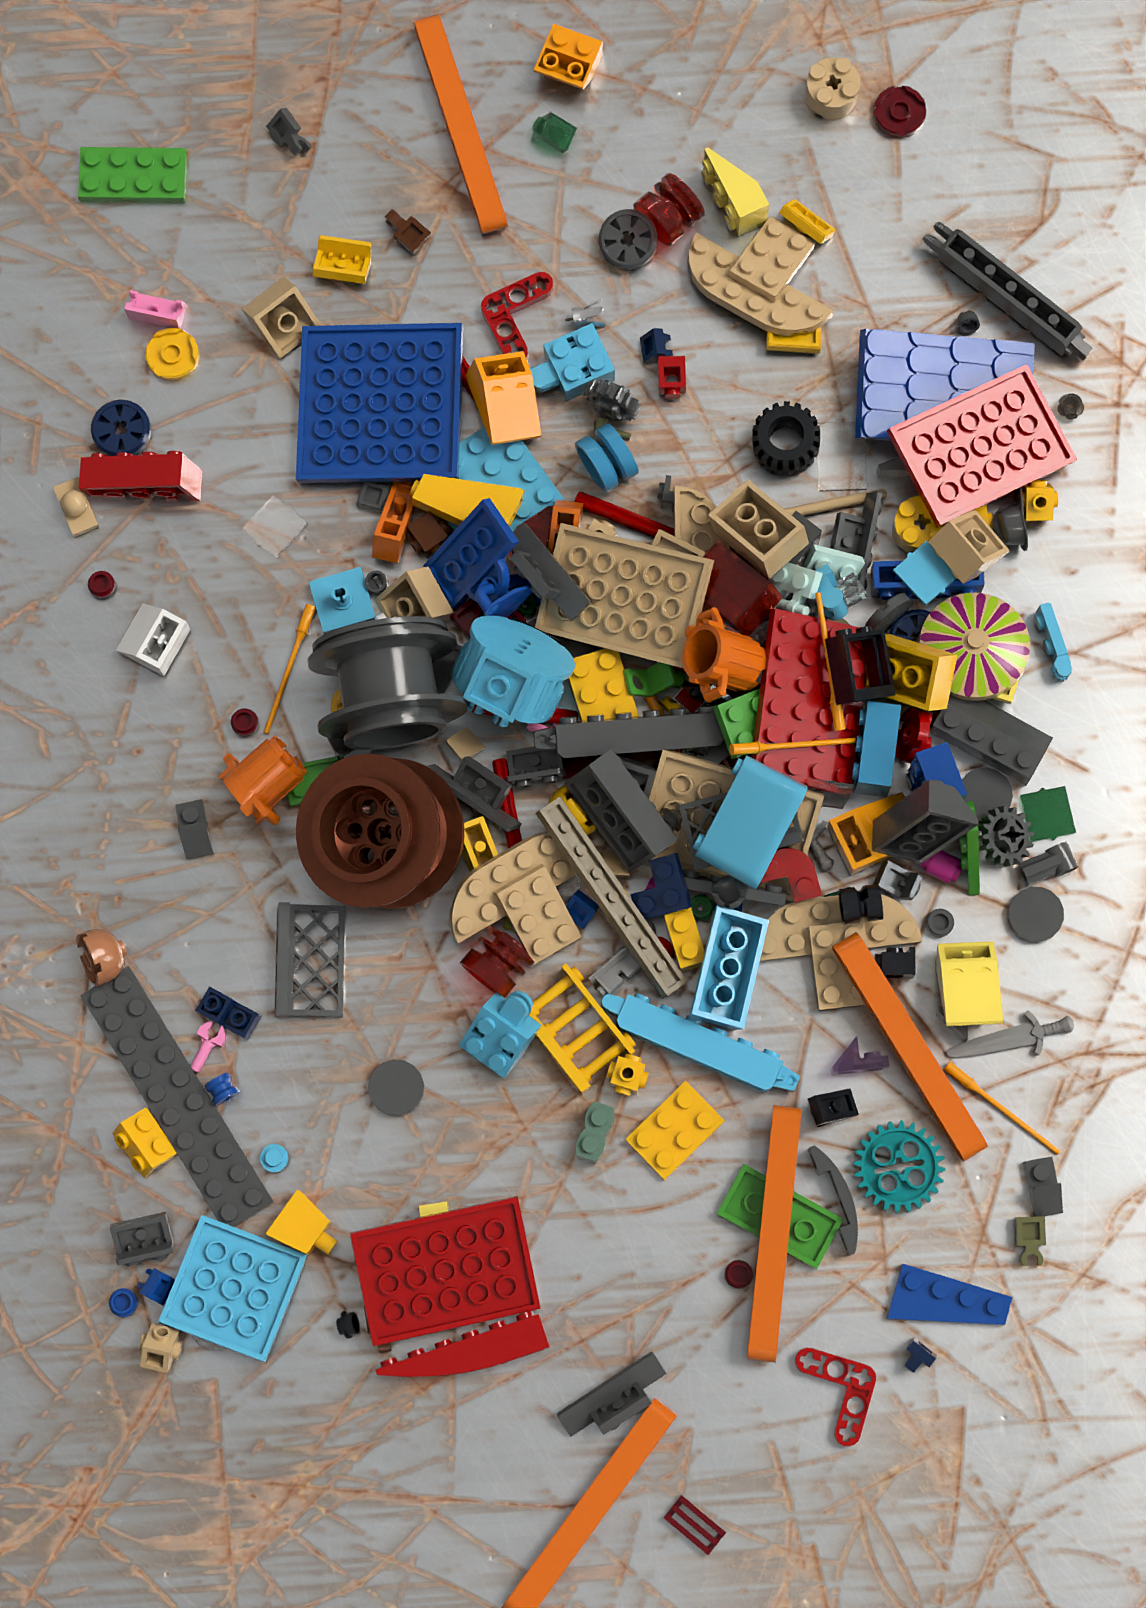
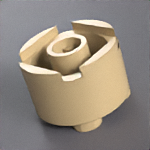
(821, 80)

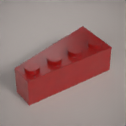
(140, 475)

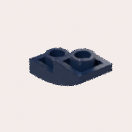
(228, 1013)

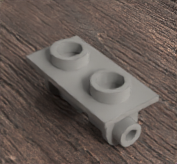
(606, 976)

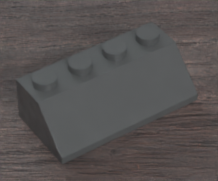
(992, 737)
(620, 811)
(923, 823)

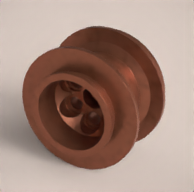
(404, 867)

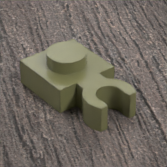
(1031, 1234)

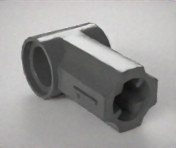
(1055, 861)

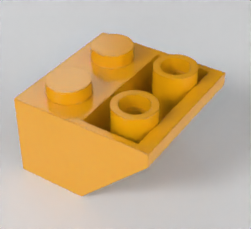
(569, 57)

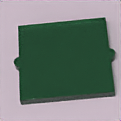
(1048, 813)

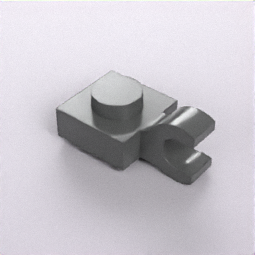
(285, 130)

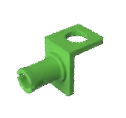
(653, 680)

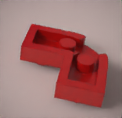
(799, 870)

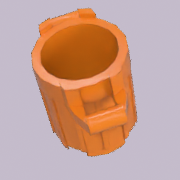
(720, 657)
(263, 778)

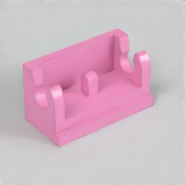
(155, 310)

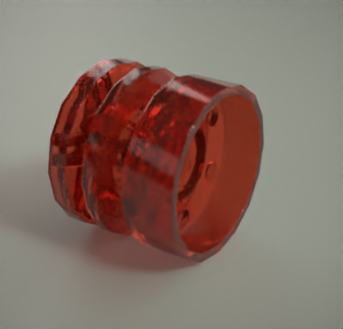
(670, 208)
(497, 961)

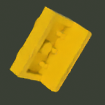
(342, 259)
(143, 1142)

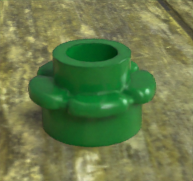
(708, 907)

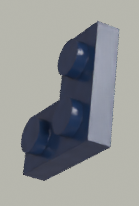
(670, 890)

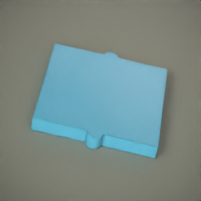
(925, 573)

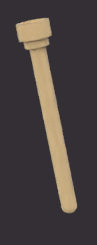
(832, 504)

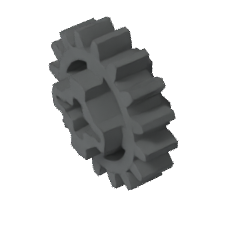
(612, 400)
(1008, 823)

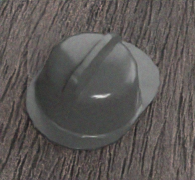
(1010, 524)

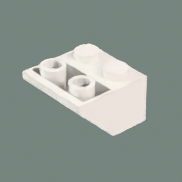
(154, 638)

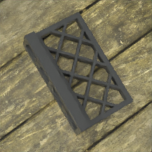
(792, 836)
(285, 960)

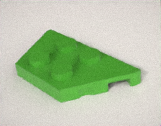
(970, 856)

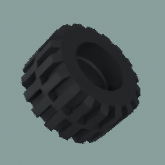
(786, 417)

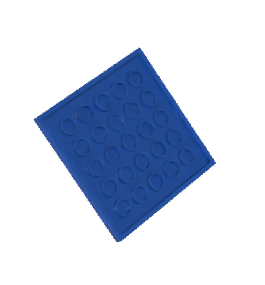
(379, 402)

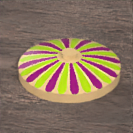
(988, 643)

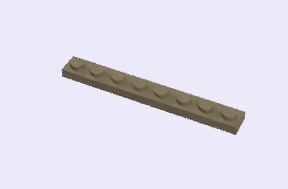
(611, 897)

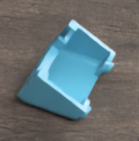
(750, 821)

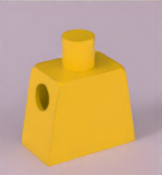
(302, 1226)

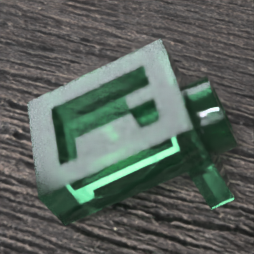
(553, 131)

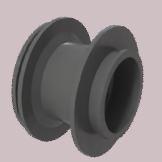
(386, 681)

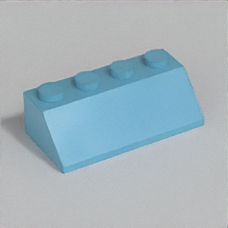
(729, 968)

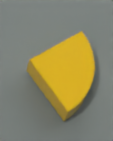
(668, 704)

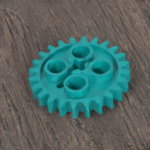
(893, 1142)

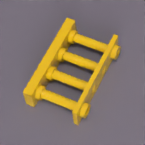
(564, 1054)

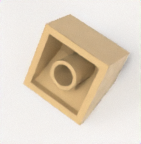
(280, 316)
(968, 546)
(415, 595)

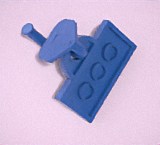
(475, 566)

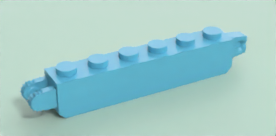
(699, 1044)

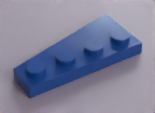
(933, 1297)

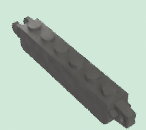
(1009, 291)
(630, 733)

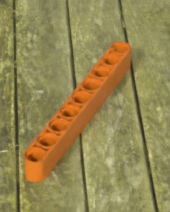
(460, 124)
(909, 1046)
(774, 1234)
(592, 1507)

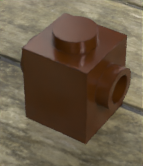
(427, 534)

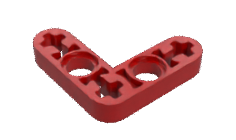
(503, 315)
(853, 1389)

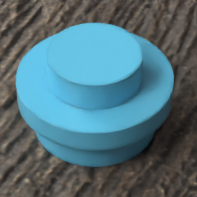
(274, 1158)

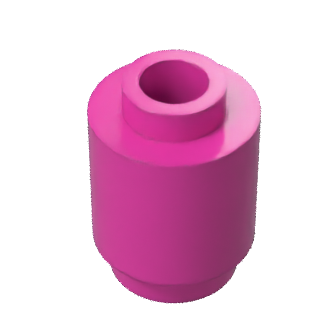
(943, 866)

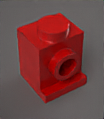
(672, 368)

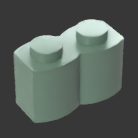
(598, 1124)

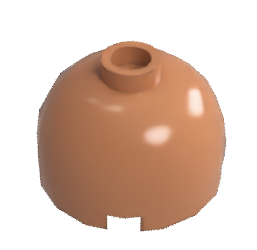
(101, 955)

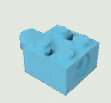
(572, 363)
(501, 1032)

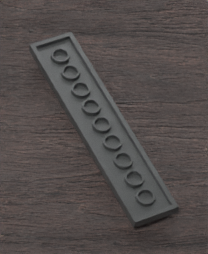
(177, 1099)

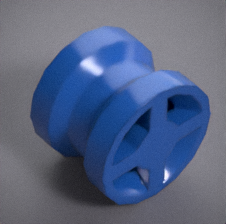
(221, 1089)

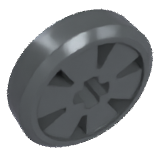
(643, 245)

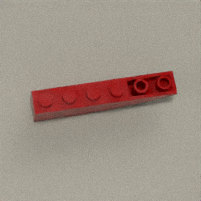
(474, 1352)

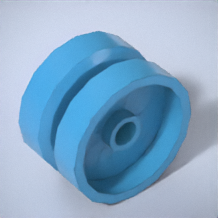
(606, 457)

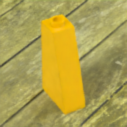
(457, 498)

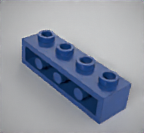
(887, 584)

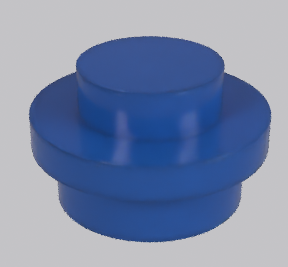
(123, 1302)

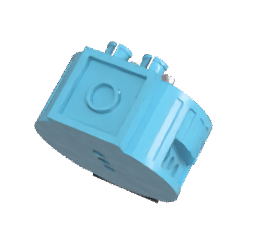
(512, 670)

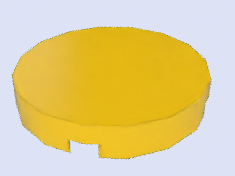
(172, 354)

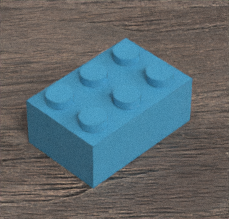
(876, 748)

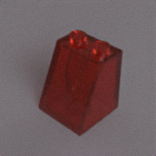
(738, 591)

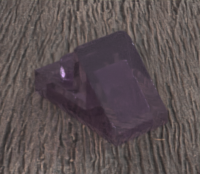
(852, 1063)

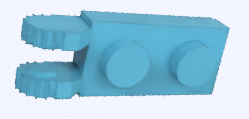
(1054, 642)

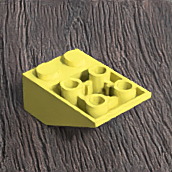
(735, 192)
(969, 983)

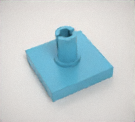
(342, 600)

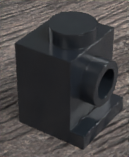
(896, 963)

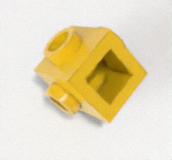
(1042, 509)
(623, 1085)

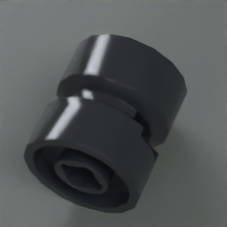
(860, 904)

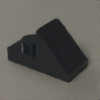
(832, 1107)

